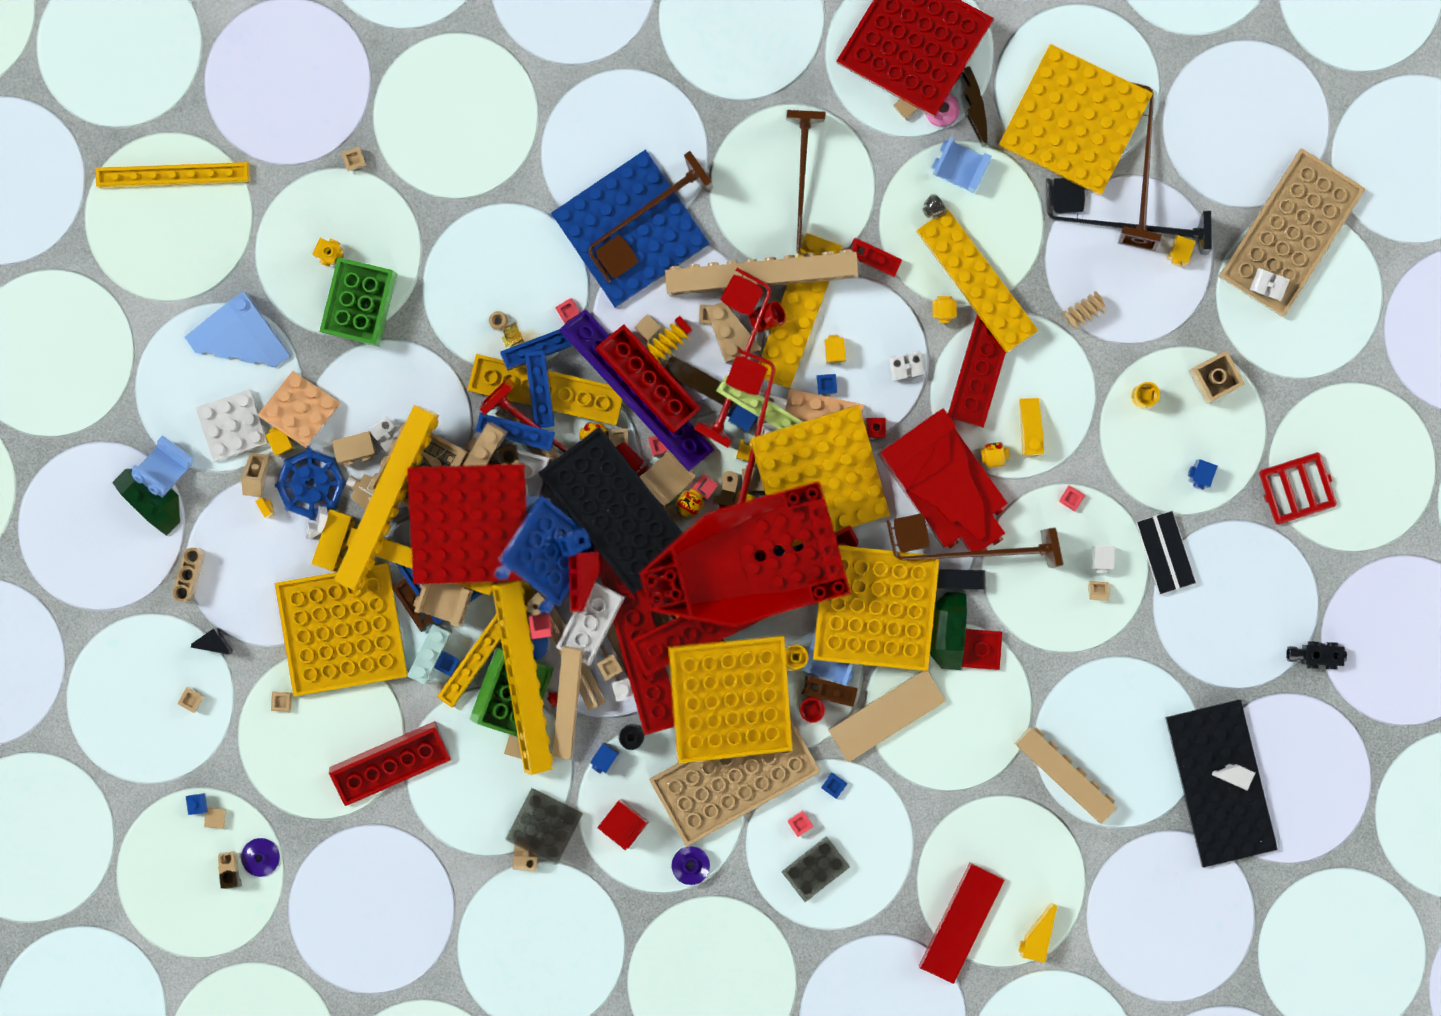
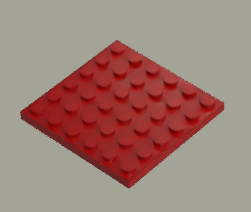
(915, 48)
(464, 520)

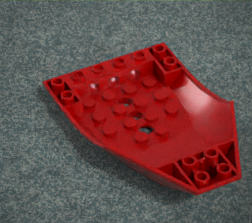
(714, 570)

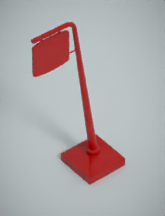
(743, 297)
(748, 377)
(499, 398)

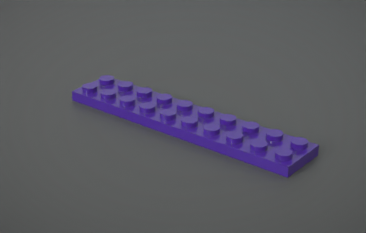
(685, 444)

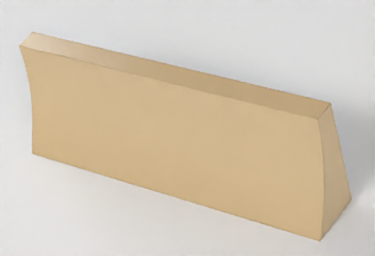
(886, 715)

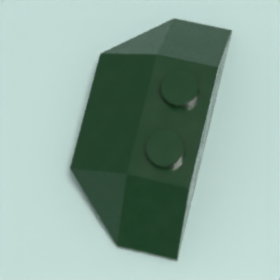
(158, 511)
(949, 630)

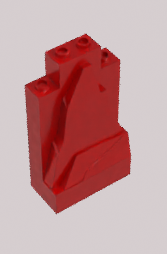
(946, 484)

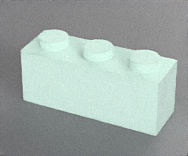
(429, 654)

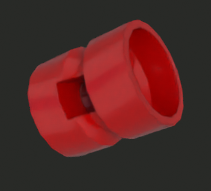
(773, 316)
(811, 709)

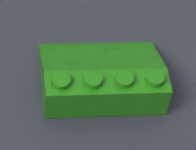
(358, 302)
(494, 702)

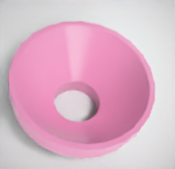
(949, 117)

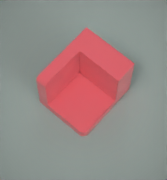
(540, 625)

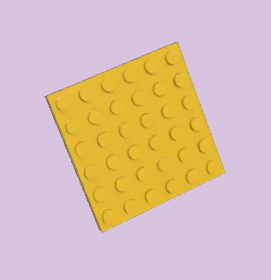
(1075, 119)
(828, 451)
(885, 616)
(340, 633)
(730, 699)

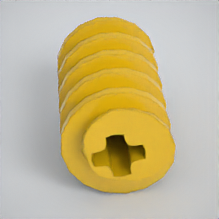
(667, 342)

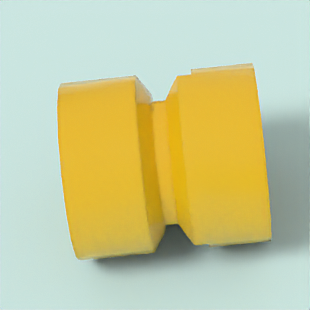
(1145, 395)
(796, 657)

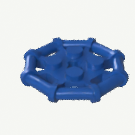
(305, 474)

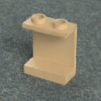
(667, 478)
(444, 601)

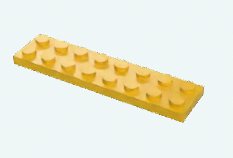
(977, 281)
(801, 306)
(568, 393)

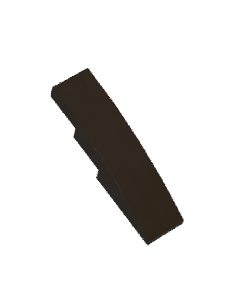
(976, 112)
(695, 379)

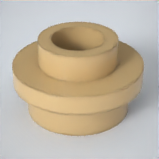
(498, 314)

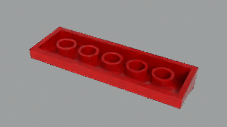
(648, 379)
(389, 763)
(961, 923)

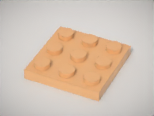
(299, 409)

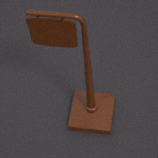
(804, 119)
(616, 254)

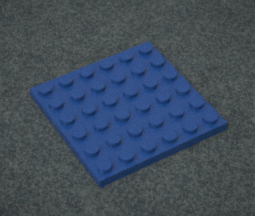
(658, 237)

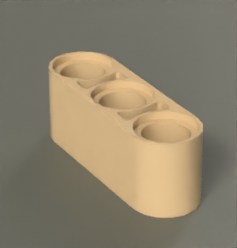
(181, 581)

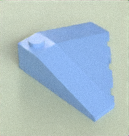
(239, 333)

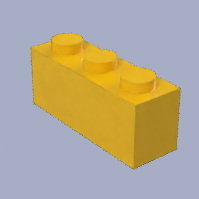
(333, 541)

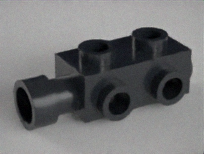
(1324, 655)

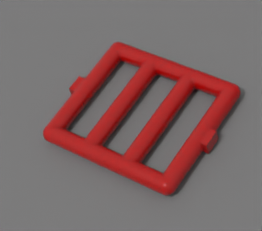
(1299, 463)

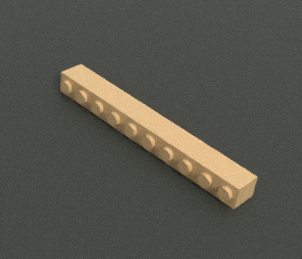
(771, 271)

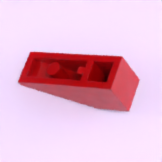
(582, 577)

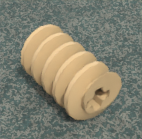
(1084, 310)

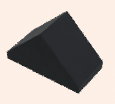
(213, 641)

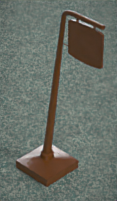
(1139, 236)
(912, 535)

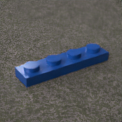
(550, 342)
(539, 388)
(519, 432)

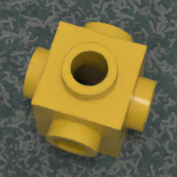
(324, 247)

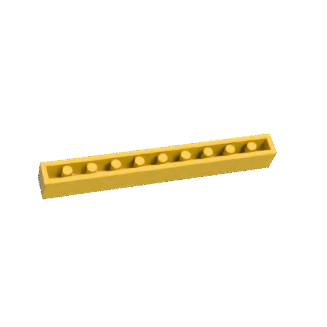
(386, 498)
(522, 677)

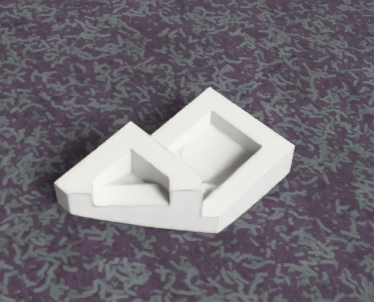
(315, 529)
(1235, 775)

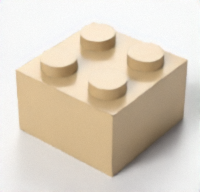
(1216, 377)

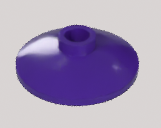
(269, 854)
(693, 875)

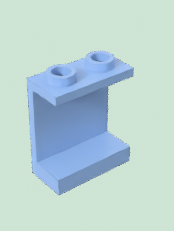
(960, 165)
(162, 467)
(834, 671)

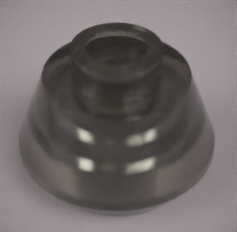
(934, 207)

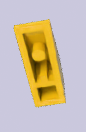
(1031, 427)
(1037, 939)

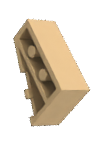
(729, 331)

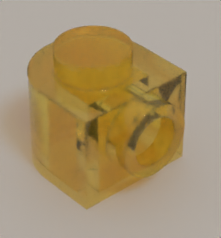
(512, 335)

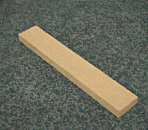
(567, 702)

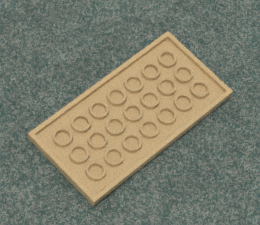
(1293, 228)
(718, 791)

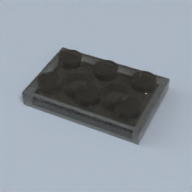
(815, 869)

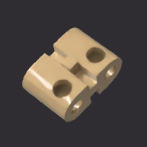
(524, 860)

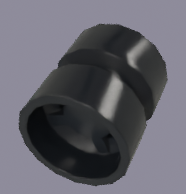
(631, 736)

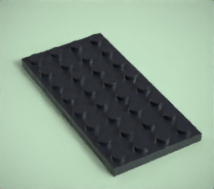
(611, 506)
(1223, 817)

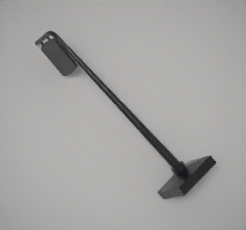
(1071, 198)

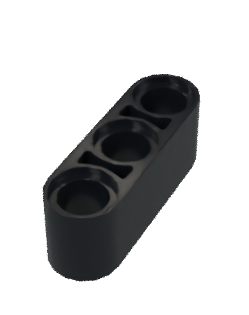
(961, 579)

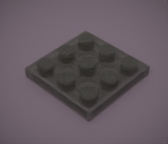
(544, 826)

